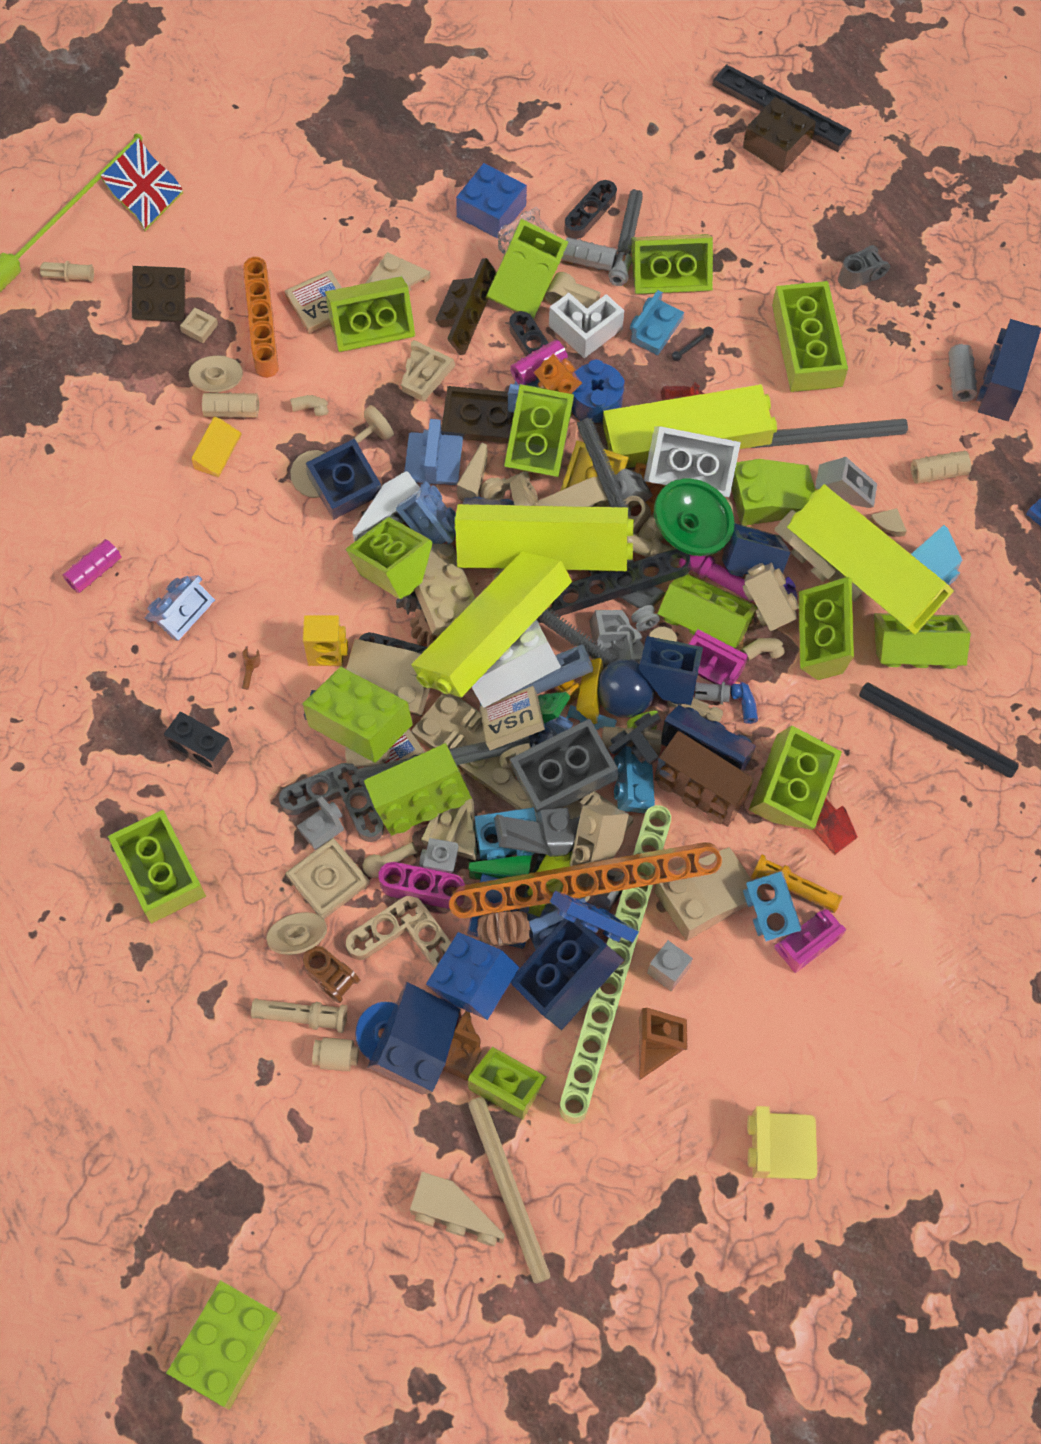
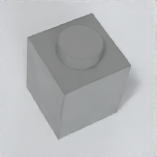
(669, 965)

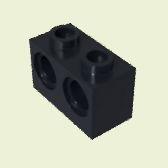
(198, 742)

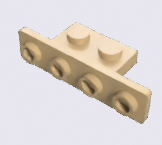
(803, 552)

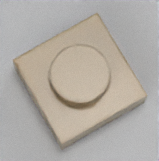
(199, 325)

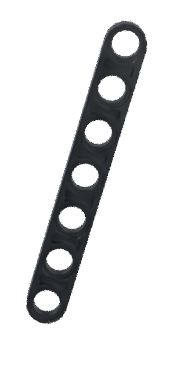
(613, 589)

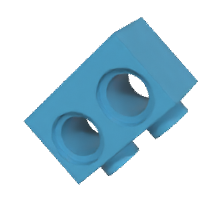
(485, 826)
(781, 904)

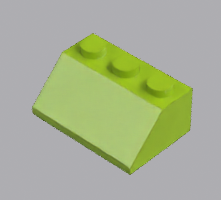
(672, 263)
(370, 313)
(391, 557)
(707, 608)
(826, 628)
(940, 642)
(795, 779)

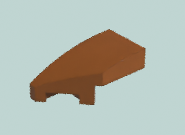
(464, 1049)

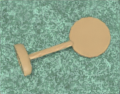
(298, 471)

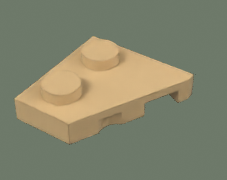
(393, 266)
(425, 371)
(455, 826)

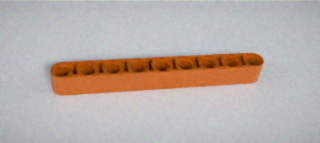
(597, 870)

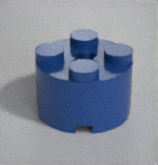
(600, 391)

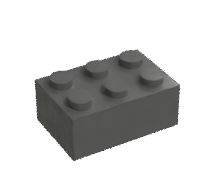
(564, 768)

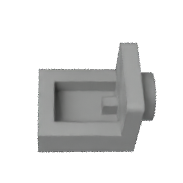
(439, 855)

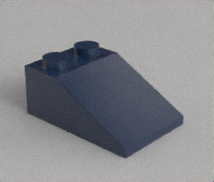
(416, 1040)

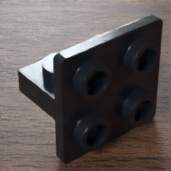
(642, 748)

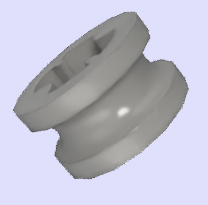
(645, 618)

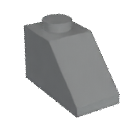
(847, 482)

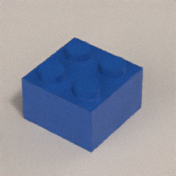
(491, 200)
(472, 975)

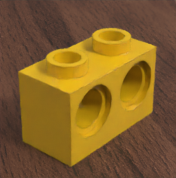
(324, 640)

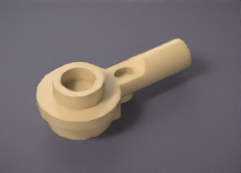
(495, 488)

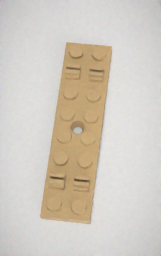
(460, 724)

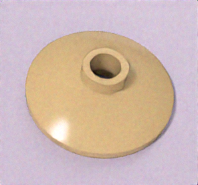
(215, 373)
(296, 933)

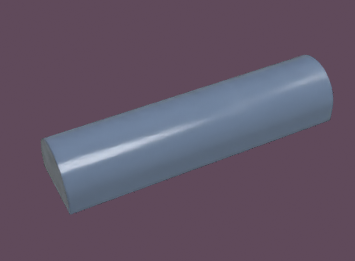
(573, 665)

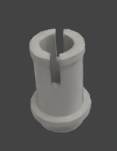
(619, 273)
(712, 692)

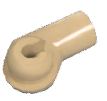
(310, 401)
(770, 645)

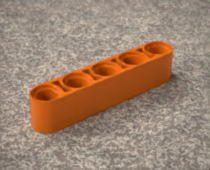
(260, 317)

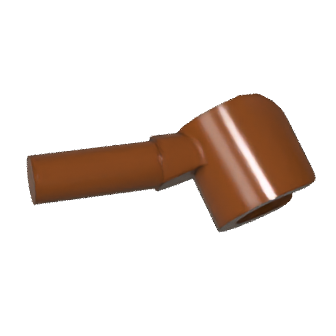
(250, 665)

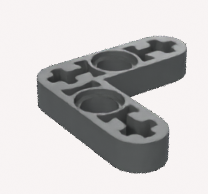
(336, 787)

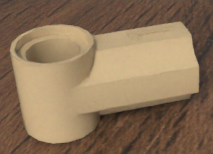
(565, 283)

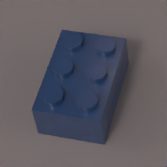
(1007, 369)
(566, 971)

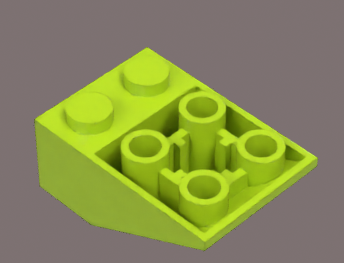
(527, 268)

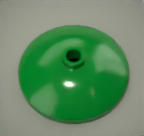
(699, 507)

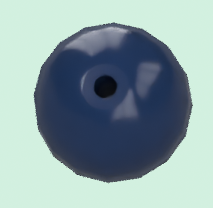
(624, 689)

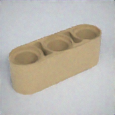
(584, 494)

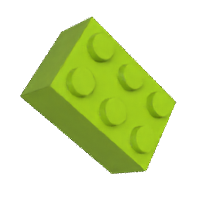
(357, 714)
(417, 790)
(156, 866)
(224, 1345)

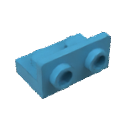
(655, 324)
(635, 783)

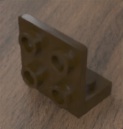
(159, 293)

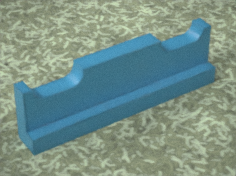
(602, 720)

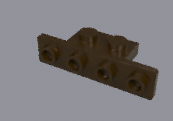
(465, 306)

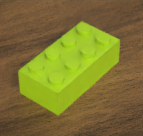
(809, 336)

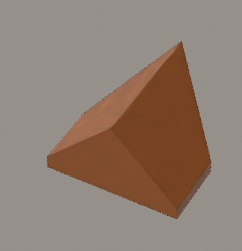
(659, 1039)

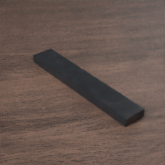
(760, 95)

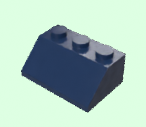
(710, 734)

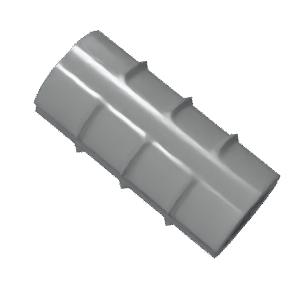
(589, 254)
(962, 373)

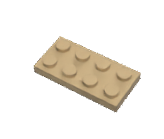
(444, 589)

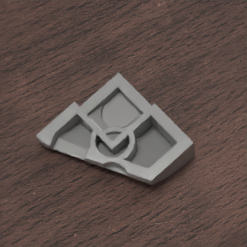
(616, 634)

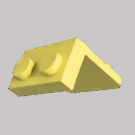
(782, 1145)

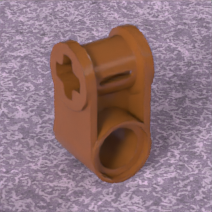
(333, 977)

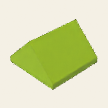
(506, 1082)

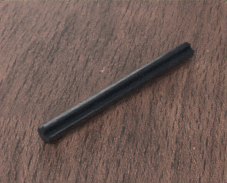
(939, 730)

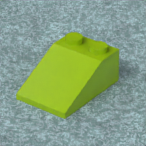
(539, 430)
(770, 490)

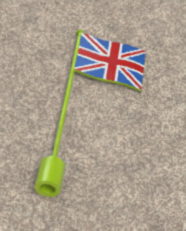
(134, 181)

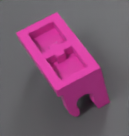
(718, 660)
(812, 940)

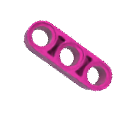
(411, 875)

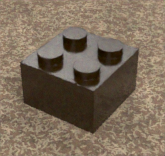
(779, 134)

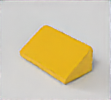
(215, 447)
(588, 700)

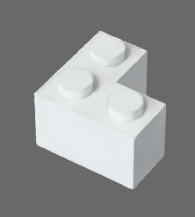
(586, 327)

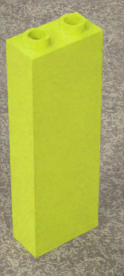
(726, 414)
(575, 535)
(870, 559)
(491, 624)

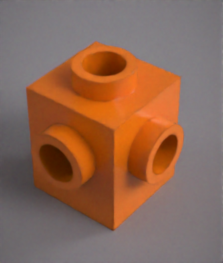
(557, 375)

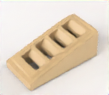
(472, 478)

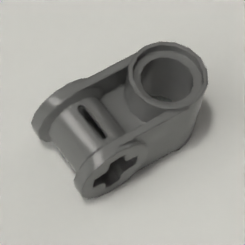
(862, 268)

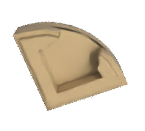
(890, 522)
(505, 758)

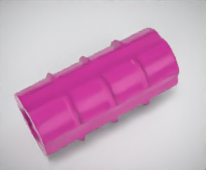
(524, 369)
(92, 566)

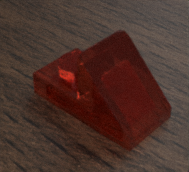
(835, 828)

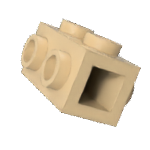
(767, 589)

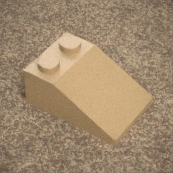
(390, 670)
(707, 899)

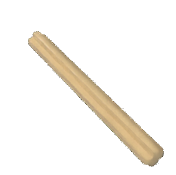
(509, 1190)

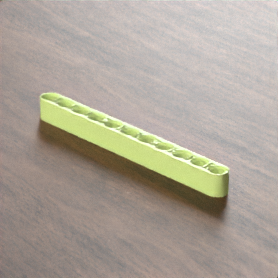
(609, 1002)

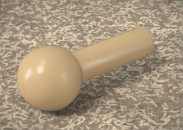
(374, 862)

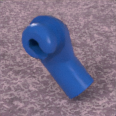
(747, 701)

